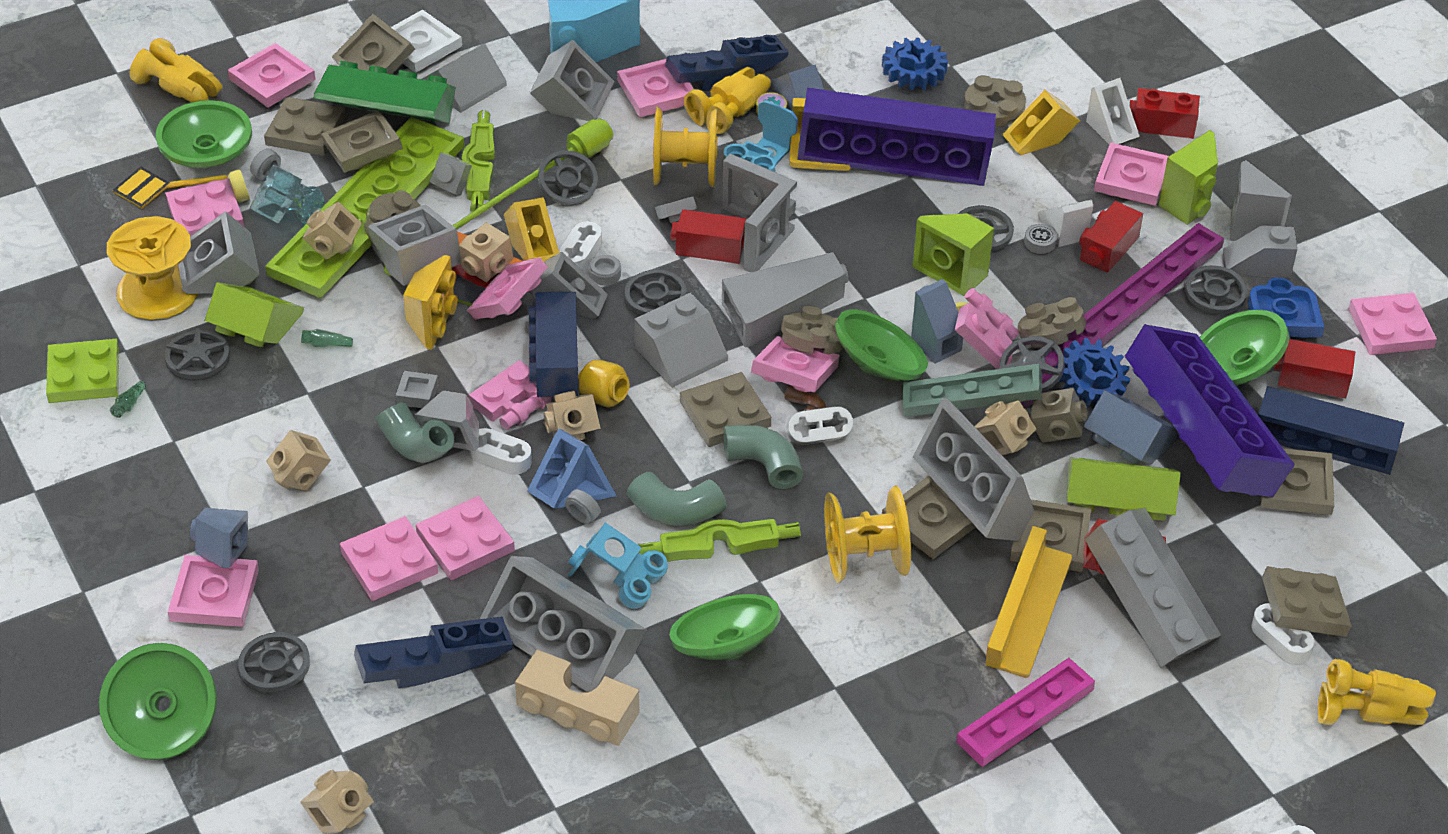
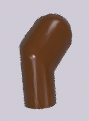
(809, 399)

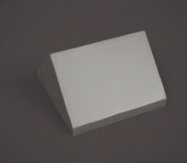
(474, 77)
(1257, 202)

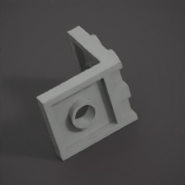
(766, 215)

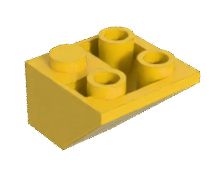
(431, 300)

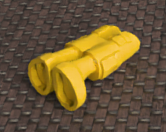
(176, 73)
(730, 97)
(1383, 701)

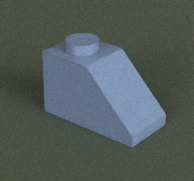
(796, 83)
(220, 535)

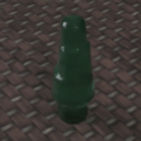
(322, 338)
(127, 400)

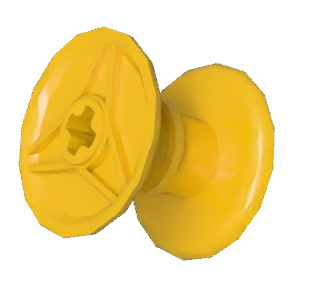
(684, 147)
(150, 256)
(867, 534)

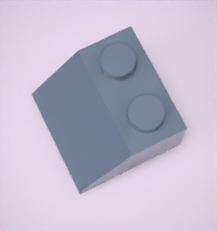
(1130, 428)

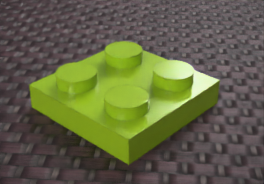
(82, 370)

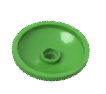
(204, 134)
(1247, 343)
(880, 346)
(725, 627)
(132, 698)

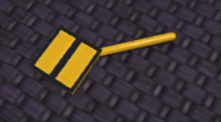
(145, 186)

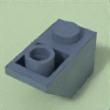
(935, 322)

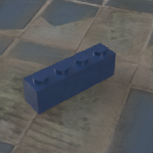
(553, 343)
(1331, 428)

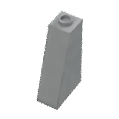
(763, 297)

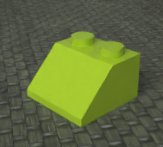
(1190, 179)
(953, 249)
(251, 313)

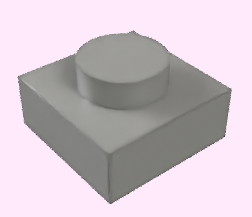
(450, 173)
(674, 209)
(416, 389)

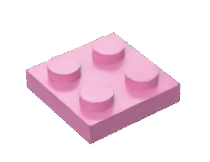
(271, 75)
(652, 87)
(1131, 174)
(202, 203)
(507, 289)
(1392, 323)
(797, 368)
(465, 538)
(389, 558)
(213, 593)

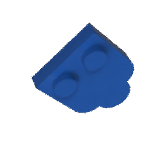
(1292, 303)

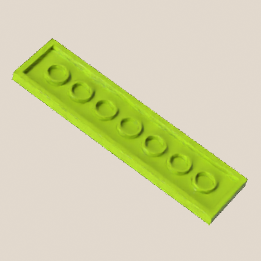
(403, 170)

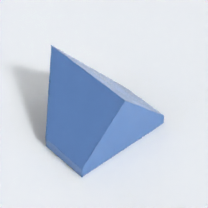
(568, 467)

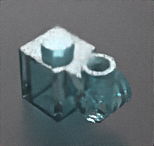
(284, 192)

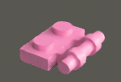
(985, 327)
(505, 393)

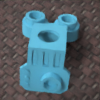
(778, 128)
(632, 567)

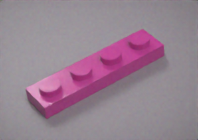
(1025, 712)

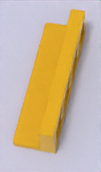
(1028, 606)

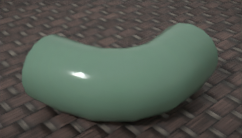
(411, 439)
(766, 447)
(675, 506)

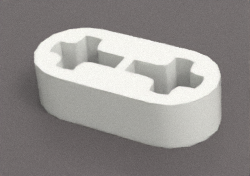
(587, 249)
(821, 433)
(499, 450)
(1280, 638)

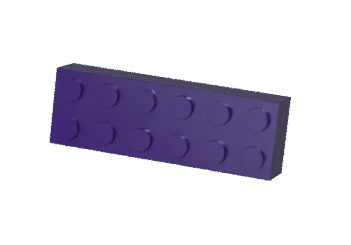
(896, 136)
(1209, 411)

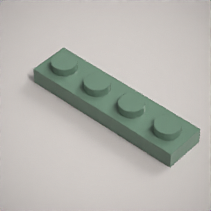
(973, 389)

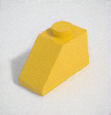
(1041, 124)
(531, 229)

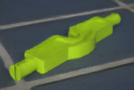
(476, 154)
(738, 536)

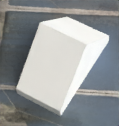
(1110, 113)
(1068, 221)

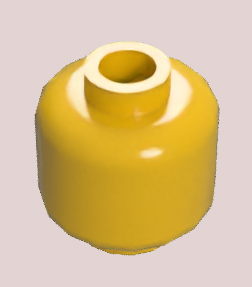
(605, 381)

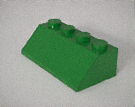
(386, 92)

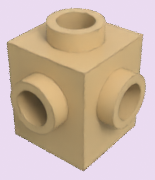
(331, 230)
(485, 252)
(582, 410)
(1006, 426)
(298, 461)
(337, 801)

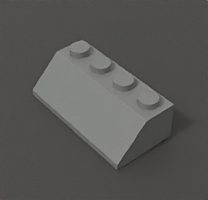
(974, 475)
(1152, 586)
(564, 621)

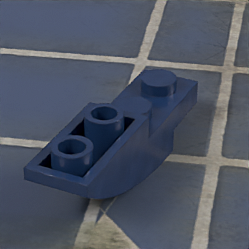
(735, 54)
(442, 654)

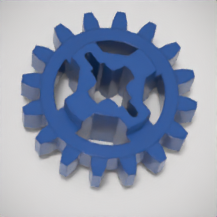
(914, 63)
(1092, 370)

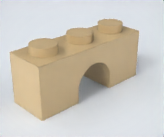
(602, 713)

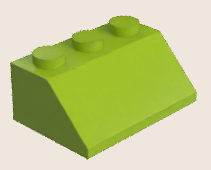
(1122, 487)

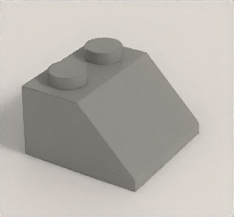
(572, 84)
(414, 241)
(220, 254)
(679, 340)

